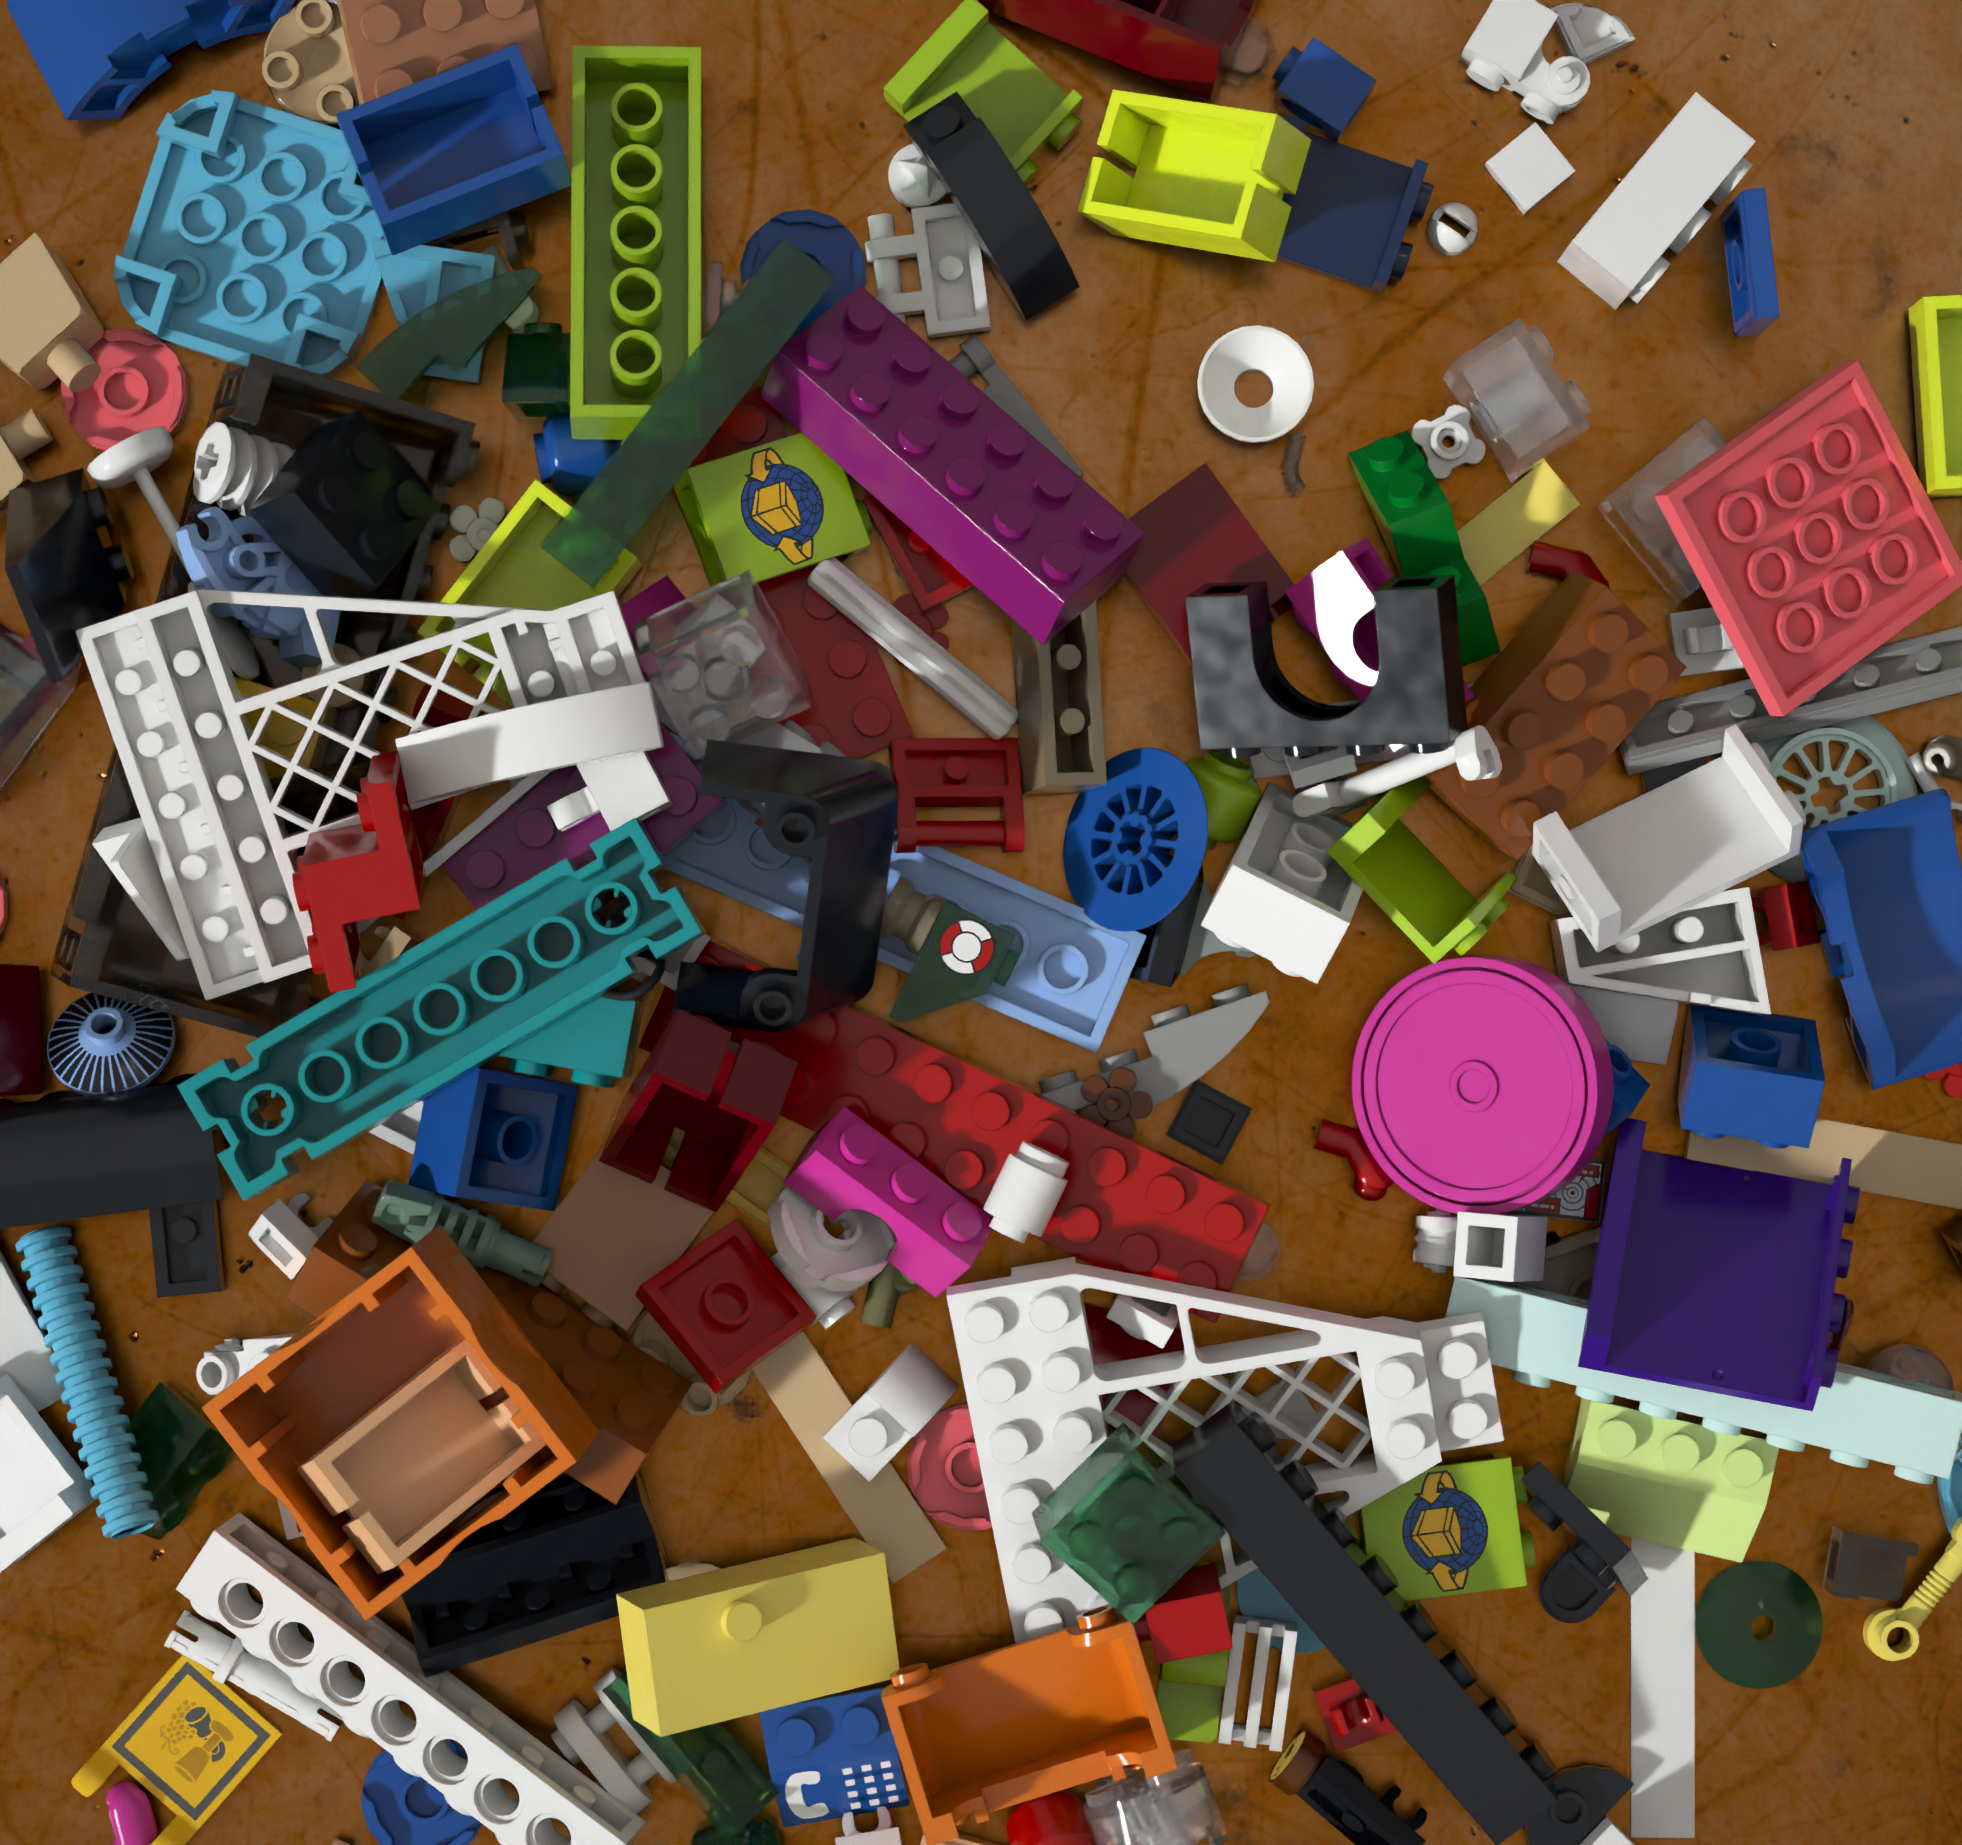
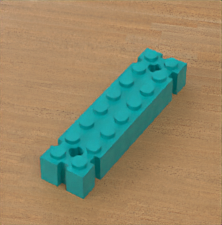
(441, 1010)

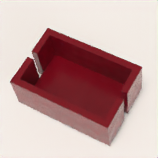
(713, 1091)

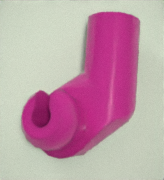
(131, 1815)

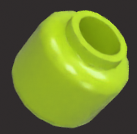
(1228, 793)

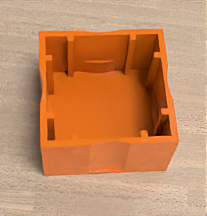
(356, 1359)

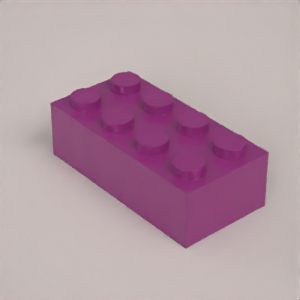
(528, 841)

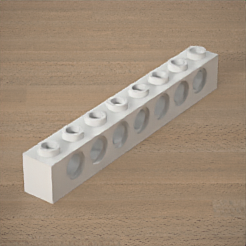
(442, 1703)

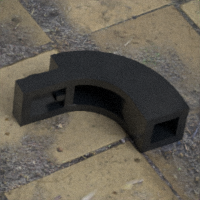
(993, 204)

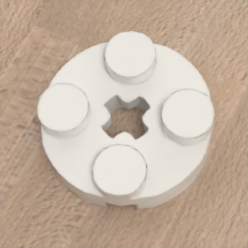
(818, 1257)

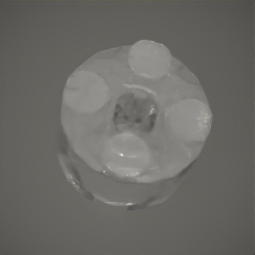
(1156, 1810)

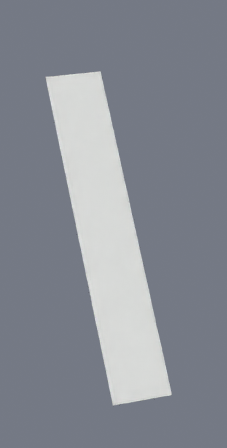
(1663, 1693)

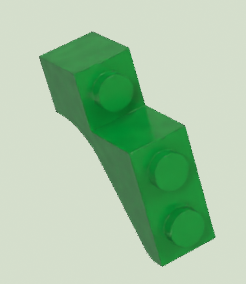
(1422, 531)

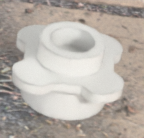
(1453, 424)

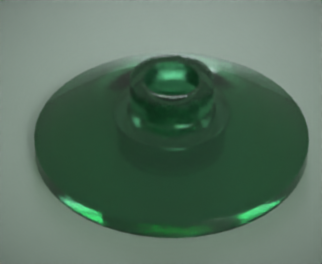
(1731, 1606)

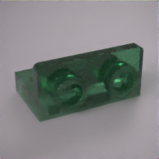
(177, 1454)

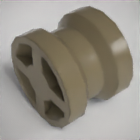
(910, 915)

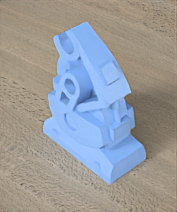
(257, 566)

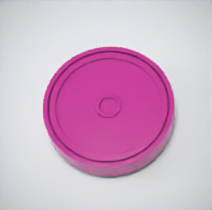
(1482, 1084)

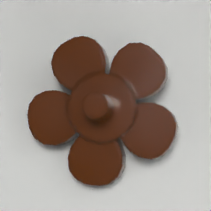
(1114, 1100)

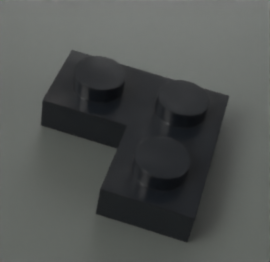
(1597, 1546)

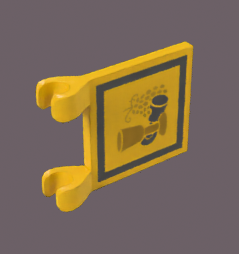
(185, 1746)

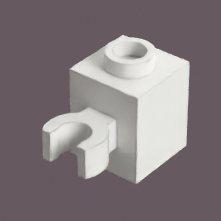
(618, 789)

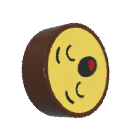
(1297, 1763)

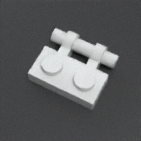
(948, 270)

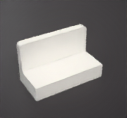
(133, 863)

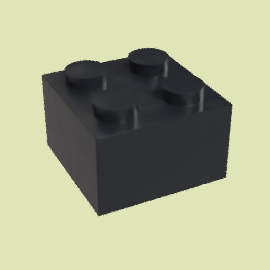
(345, 507)

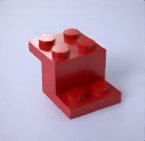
(360, 873)

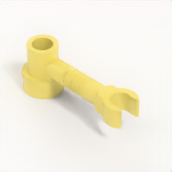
(1917, 1607)

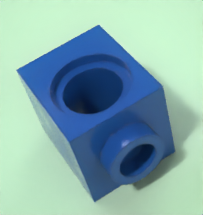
(1322, 88)

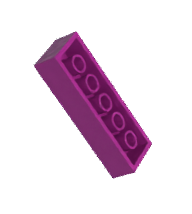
(951, 464)

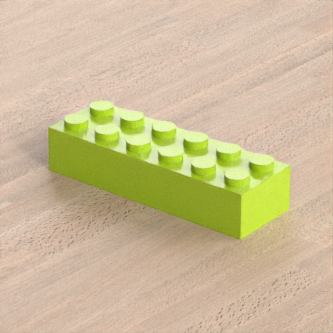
(632, 230)

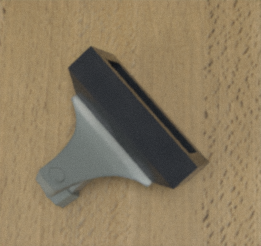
(1180, 939)

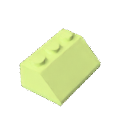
(1669, 1478)

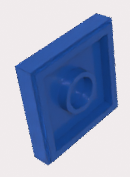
(1750, 263)

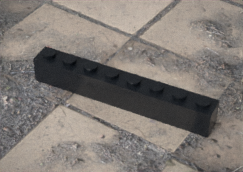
(1365, 1621)

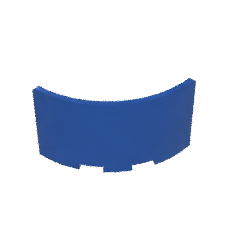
(110, 50)
(1893, 931)

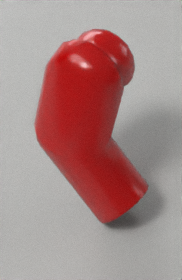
(1561, 561)
(1348, 1142)

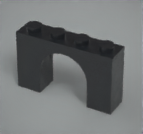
(1252, 706)

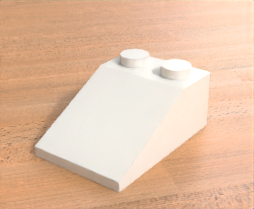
(1285, 889)

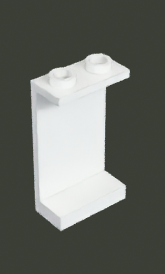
(1671, 844)

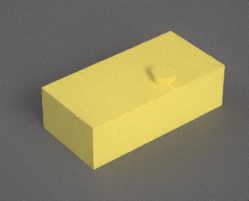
(757, 1636)

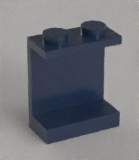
(1352, 213)

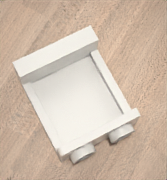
(37, 1478)

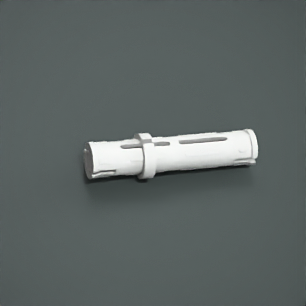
(254, 1675)

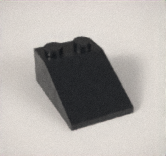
(63, 564)

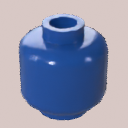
(568, 461)

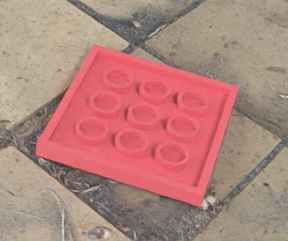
(1812, 537)

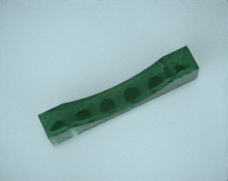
(687, 412)

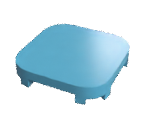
(252, 238)

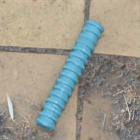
(86, 1381)

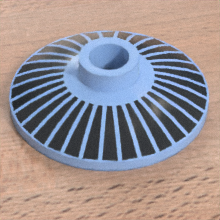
(110, 1061)

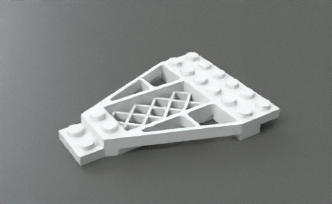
(204, 774)
(1043, 1411)

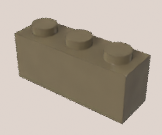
(1060, 708)

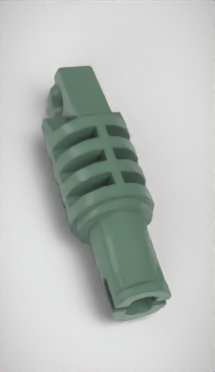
(415, 1212)

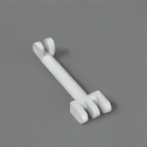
(1471, 750)

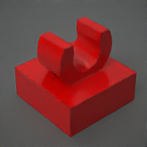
(1789, 916)
(1350, 1714)

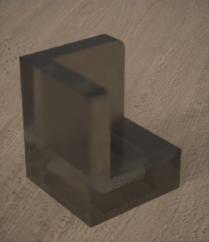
(1867, 1564)

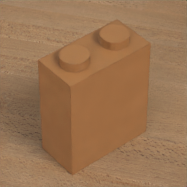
(615, 1237)

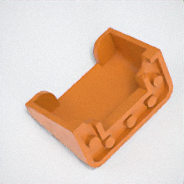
(1026, 1721)

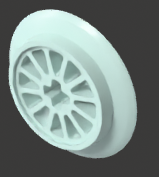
(1863, 735)

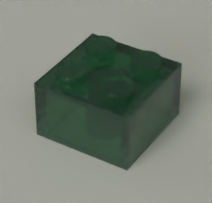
(1126, 1523)

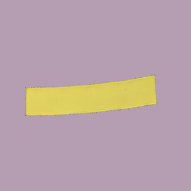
(1515, 521)

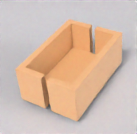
(420, 1457)

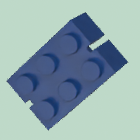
(454, 149)

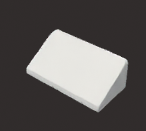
(1633, 1022)

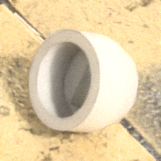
(1446, 239)

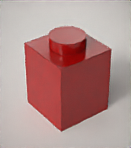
(1187, 1618)

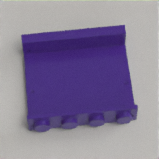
(1718, 1276)

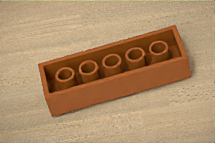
(611, 1379)

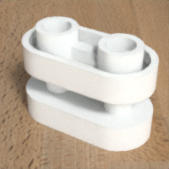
(584, 1738)

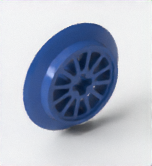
(1126, 886)

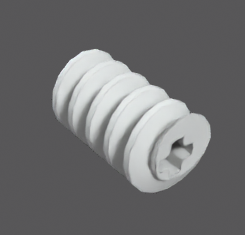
(235, 467)

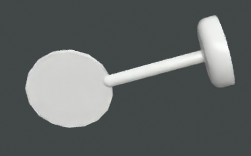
(134, 461)

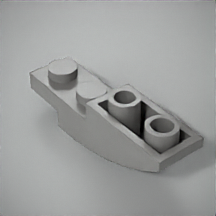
(1179, 1048)

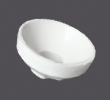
(1262, 351)

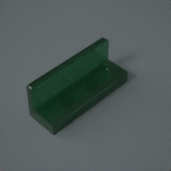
(706, 1765)

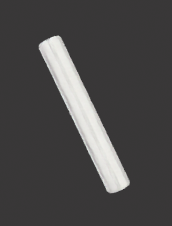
(913, 647)

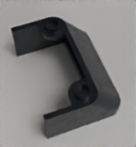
(845, 821)

